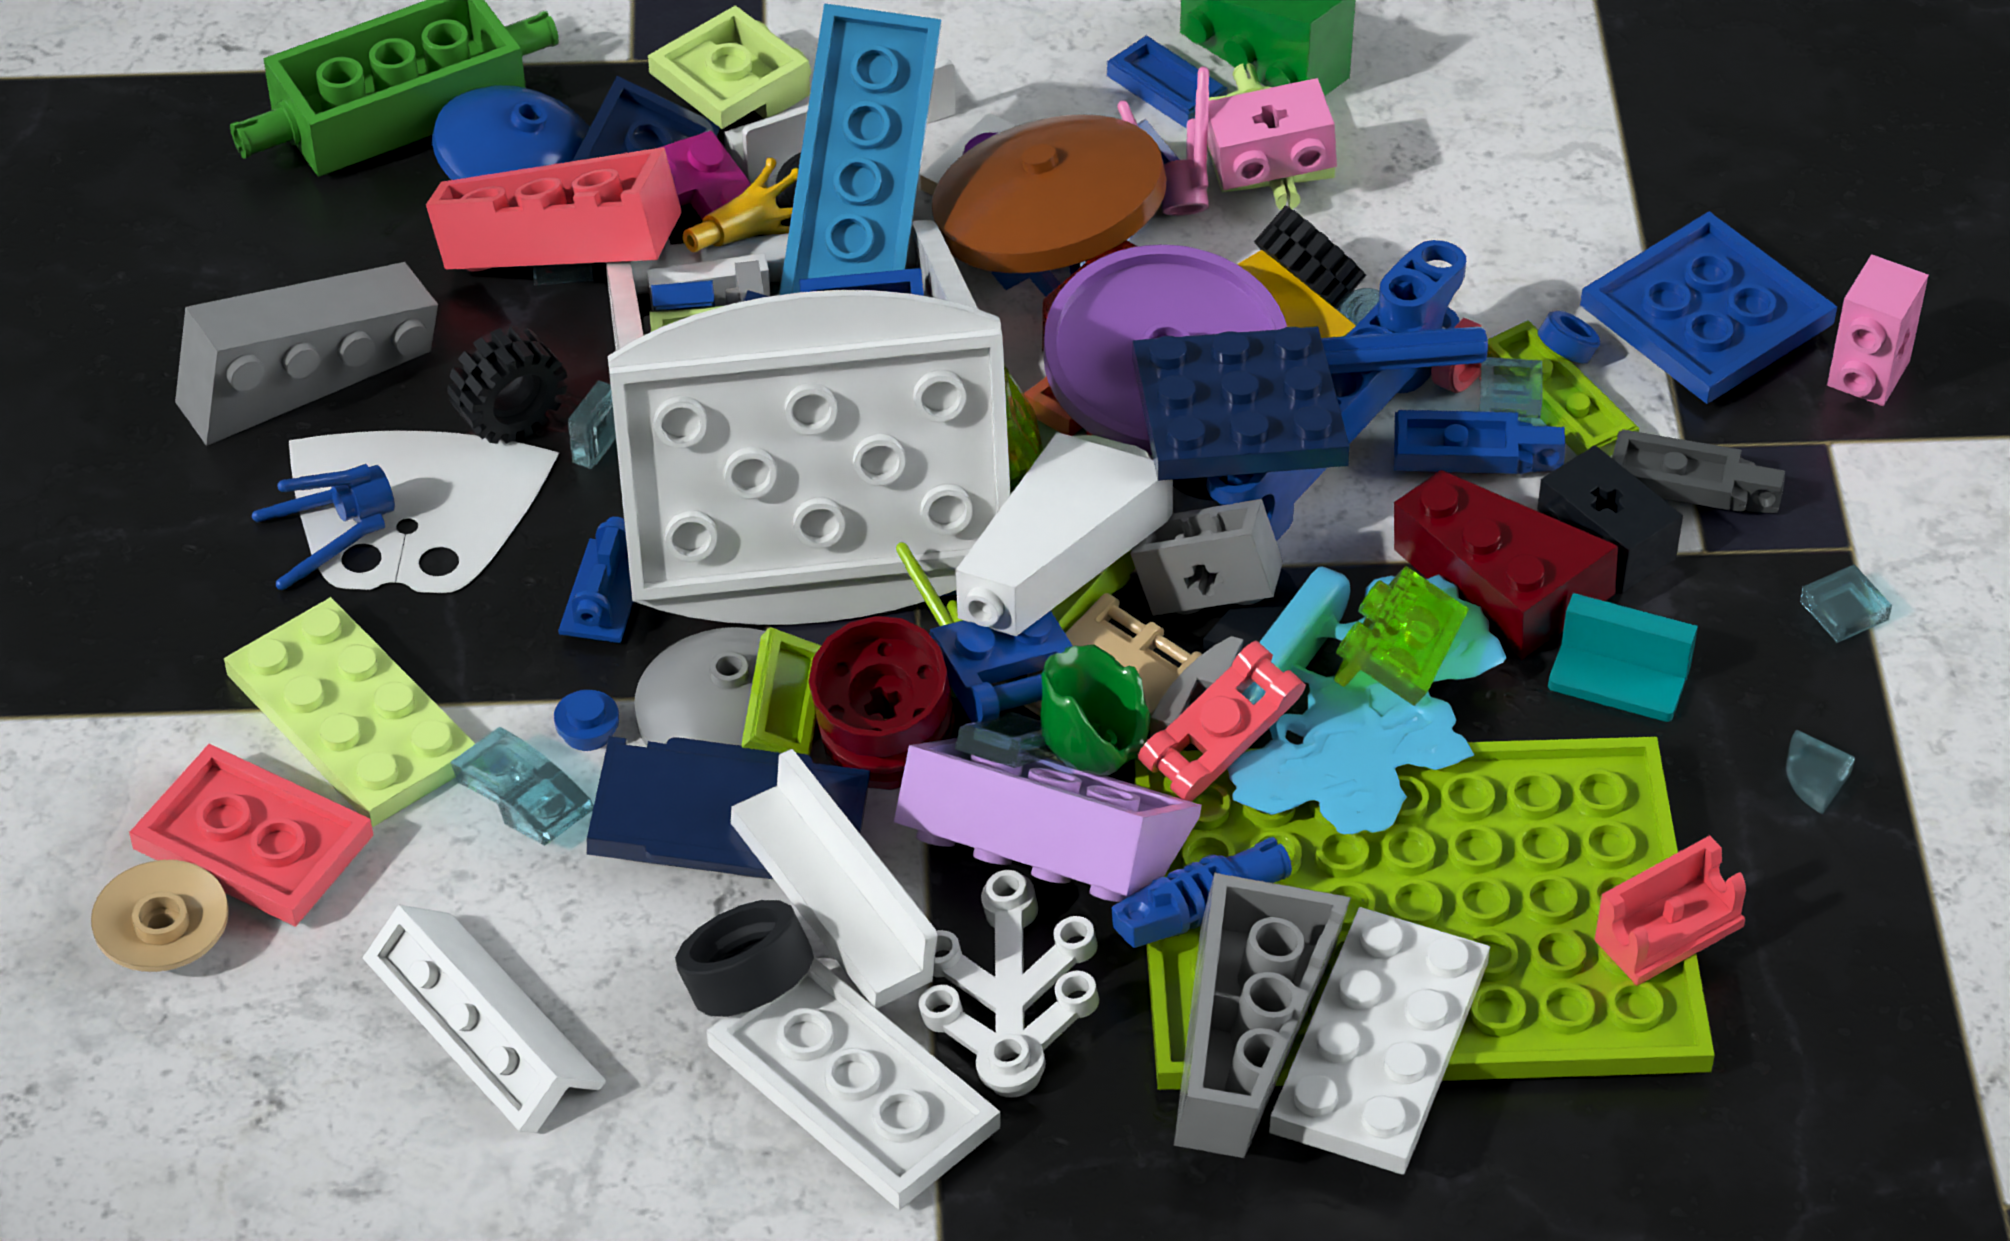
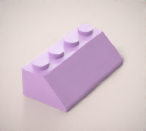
(1044, 817)

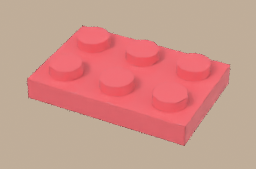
(253, 833)

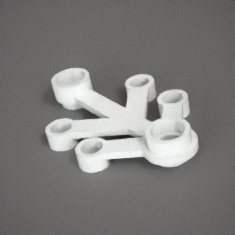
(1011, 989)

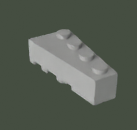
(296, 344)
(1251, 991)

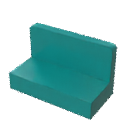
(1623, 658)

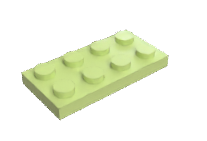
(350, 710)

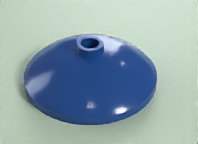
(504, 131)

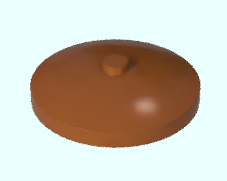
(1049, 193)

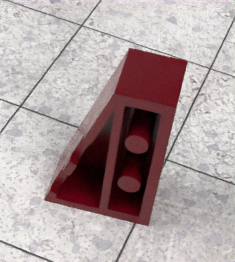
(1502, 557)

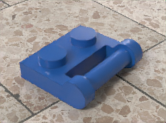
(984, 656)

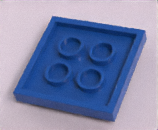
(1708, 307)

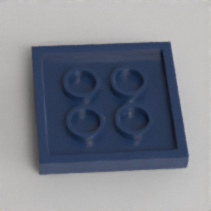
(1239, 403)

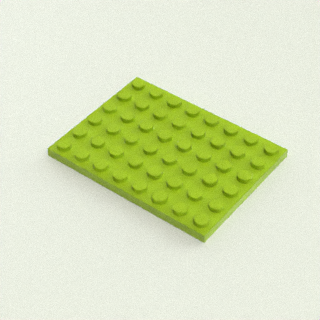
(1499, 855)

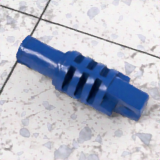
(1179, 901)

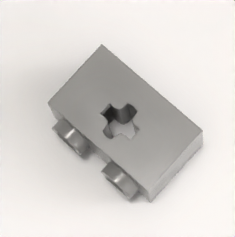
(1209, 559)

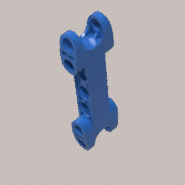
(1410, 299)

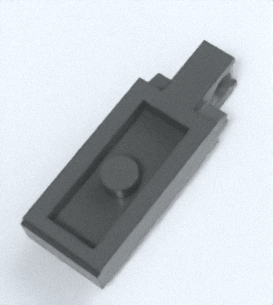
(1699, 472)

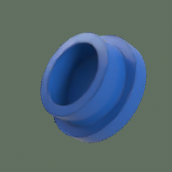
(586, 719)

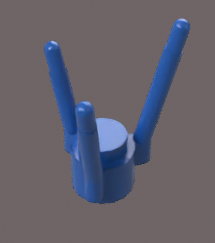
(356, 494)

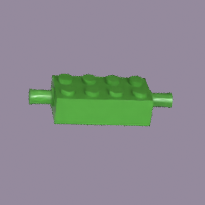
(387, 80)

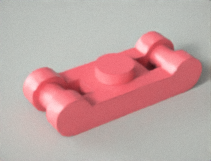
(1222, 722)

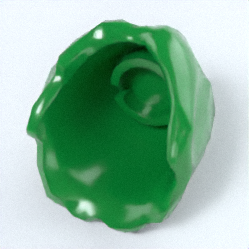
(1093, 710)

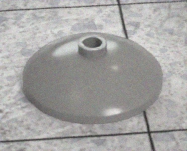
(700, 688)

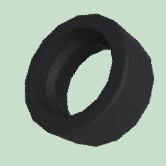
(744, 958)

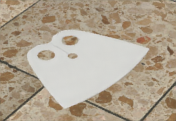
(451, 484)

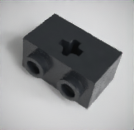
(1617, 507)

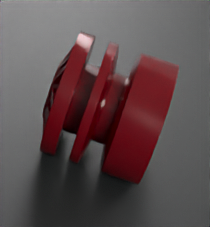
(877, 673)

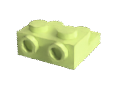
(733, 69)

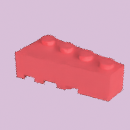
(558, 213)

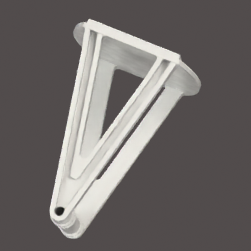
(804, 439)

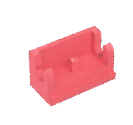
(1670, 912)

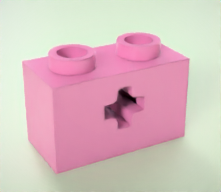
(1271, 134)
(1877, 330)

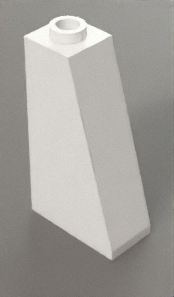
(1058, 531)

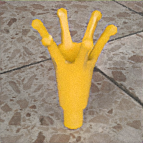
(744, 216)

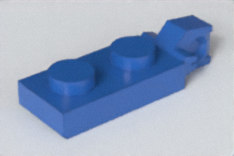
(1474, 443)

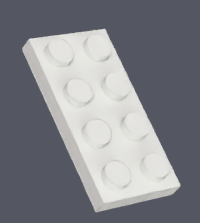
(1380, 1040)
(857, 1084)

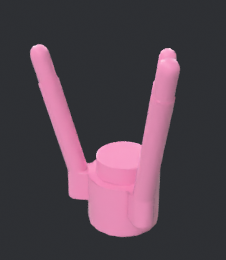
(1187, 178)

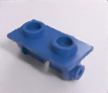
(602, 589)

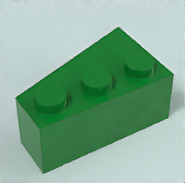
(1279, 37)

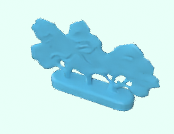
(1355, 730)

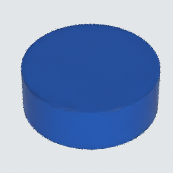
(1569, 336)

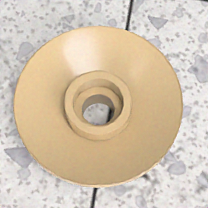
(157, 896)

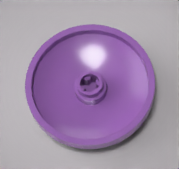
(1140, 297)

